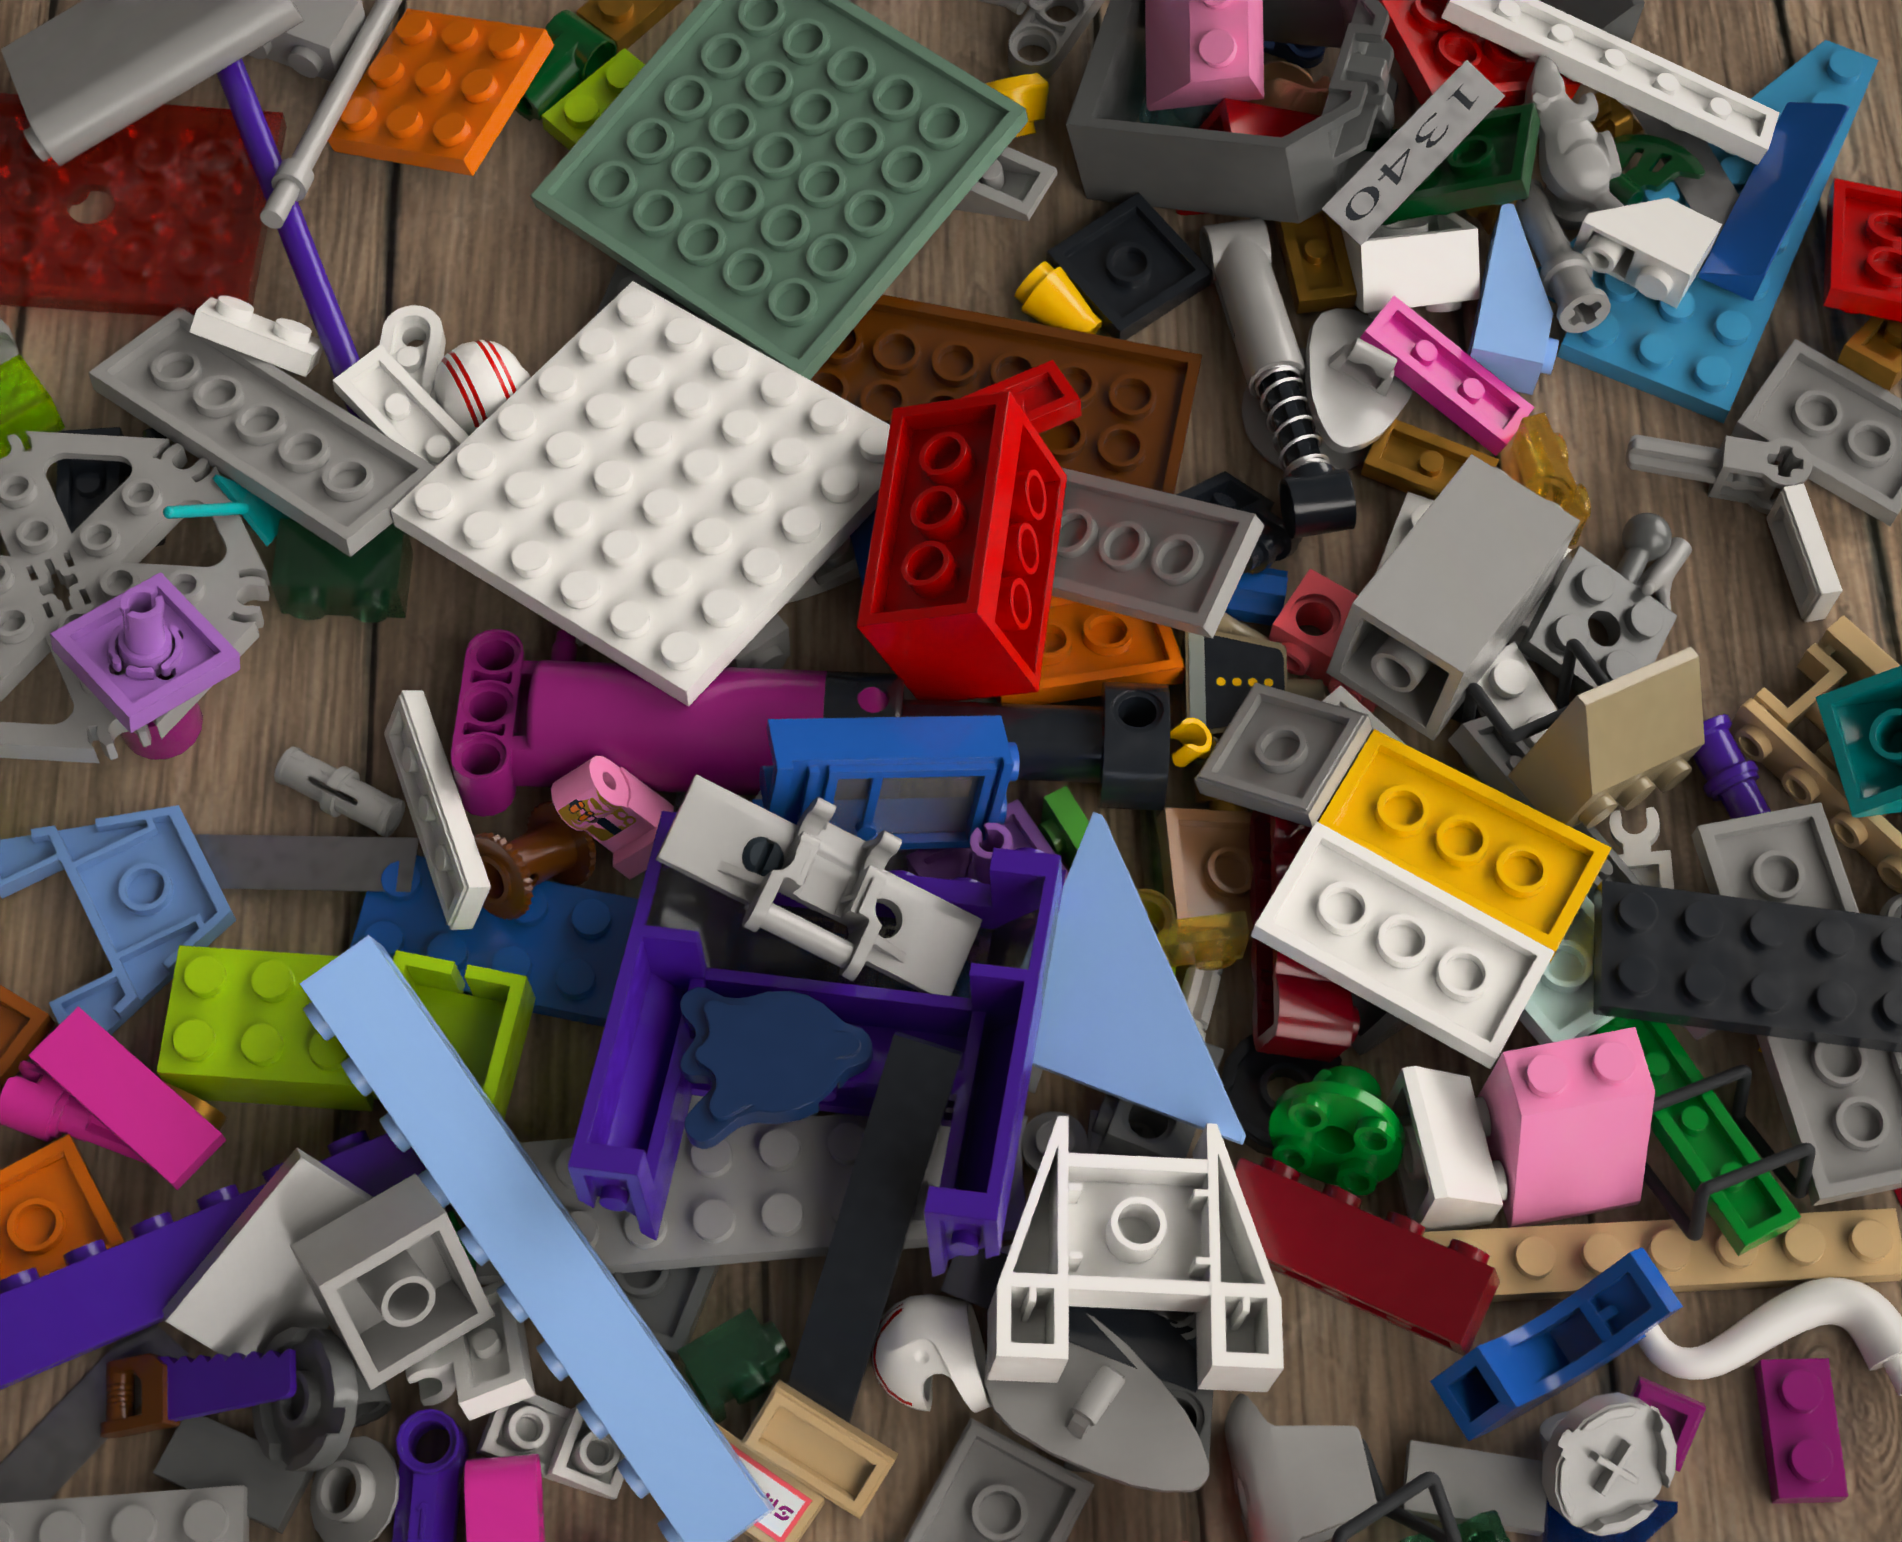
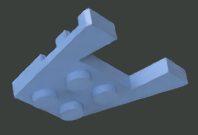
(142, 893)

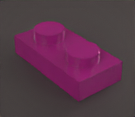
(1800, 1431)

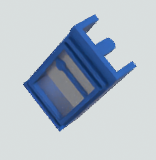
(900, 775)

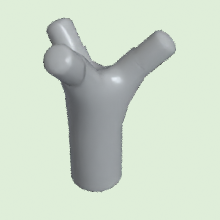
(1661, 573)

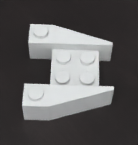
(1140, 1240)

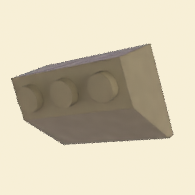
(1617, 743)

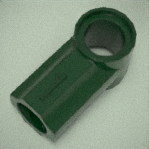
(575, 56)

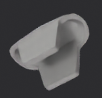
(1295, 1478)

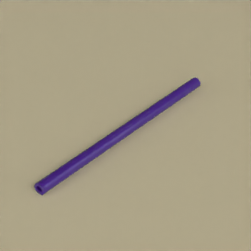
(295, 231)

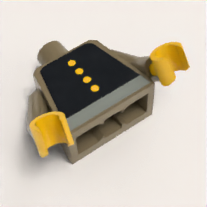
(1220, 677)

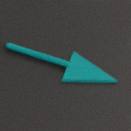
(258, 513)

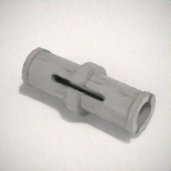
(372, 806)

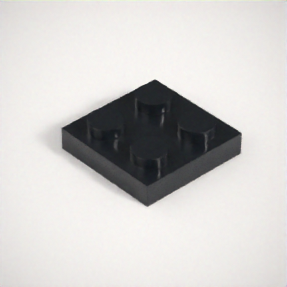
(1130, 267)

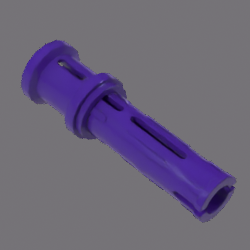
(1728, 772)

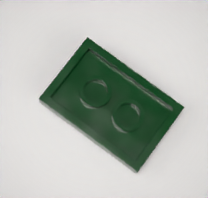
(1483, 170)

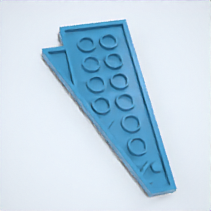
(1706, 344)

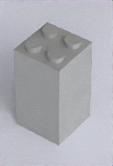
(1451, 596)

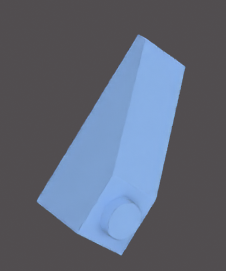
(1513, 310)

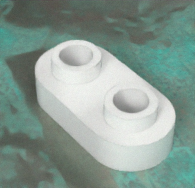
(413, 324)

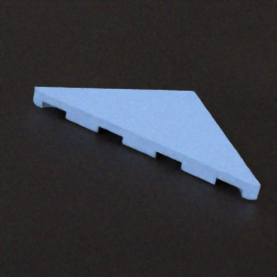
(1115, 1003)

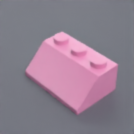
(1203, 52)

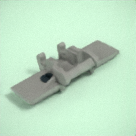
(830, 871)

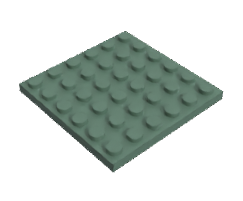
(780, 167)

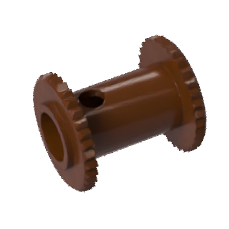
(542, 853)

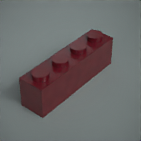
(1368, 1259)

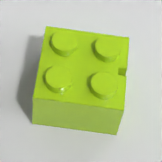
(482, 1028)

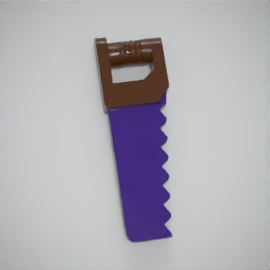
(192, 1388)

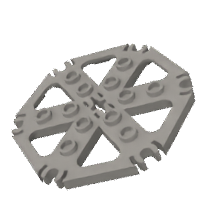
(106, 564)

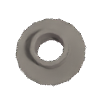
(374, 1497)

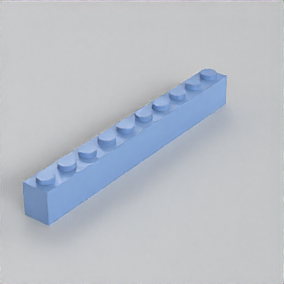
(536, 1248)

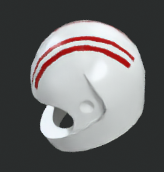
(476, 382)
(929, 1338)

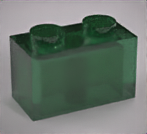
(321, 580)

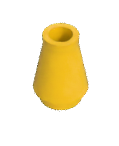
(1055, 301)

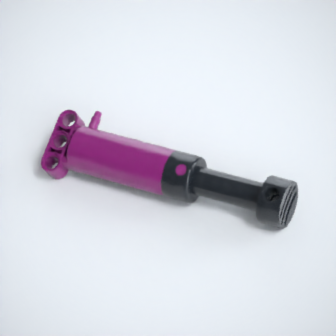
(550, 716)

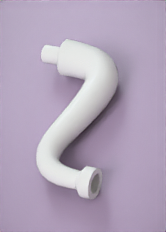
(1818, 1302)

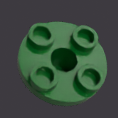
(1338, 1130)

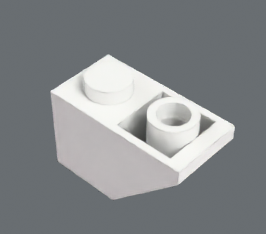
(1649, 246)

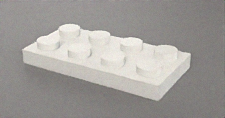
(1403, 944)

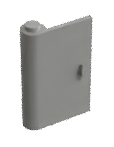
(125, 58)

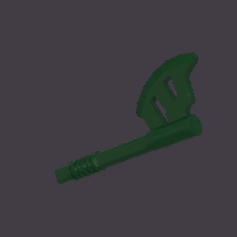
(1630, 186)

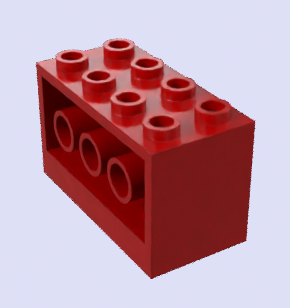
(963, 549)

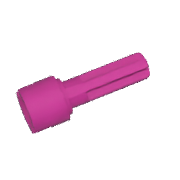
(47, 1111)

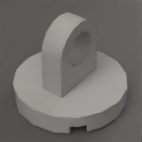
(1606, 1462)

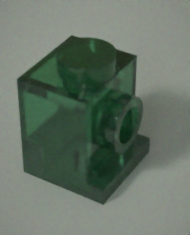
(733, 1362)

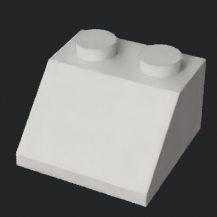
(1419, 261)
(1446, 1157)

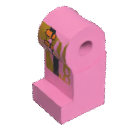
(613, 810)

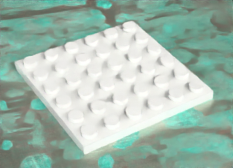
(655, 490)

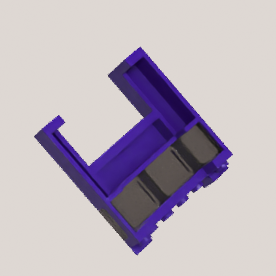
(695, 938)

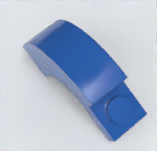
(1557, 1347)

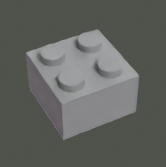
(393, 1280)

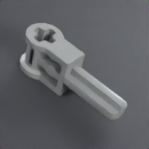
(1736, 471)

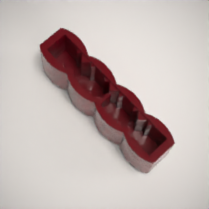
(1292, 1005)

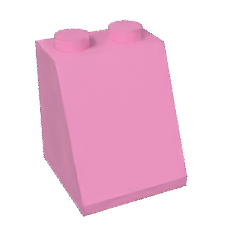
(1571, 1126)

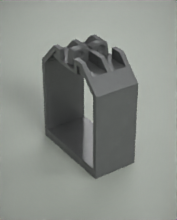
(1229, 170)

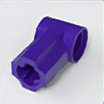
(430, 1491)

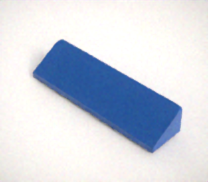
(1772, 197)

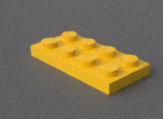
(1466, 838)

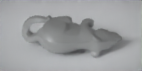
(1572, 155)

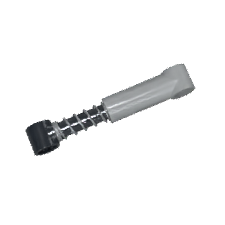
(1313, 492)

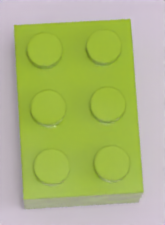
(243, 1033)

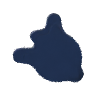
(764, 1059)

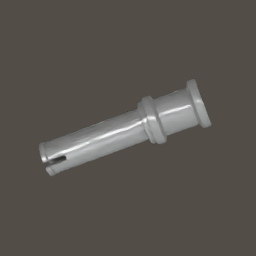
(1564, 271)

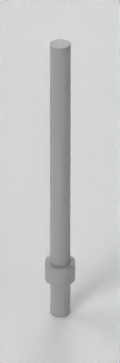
(295, 173)

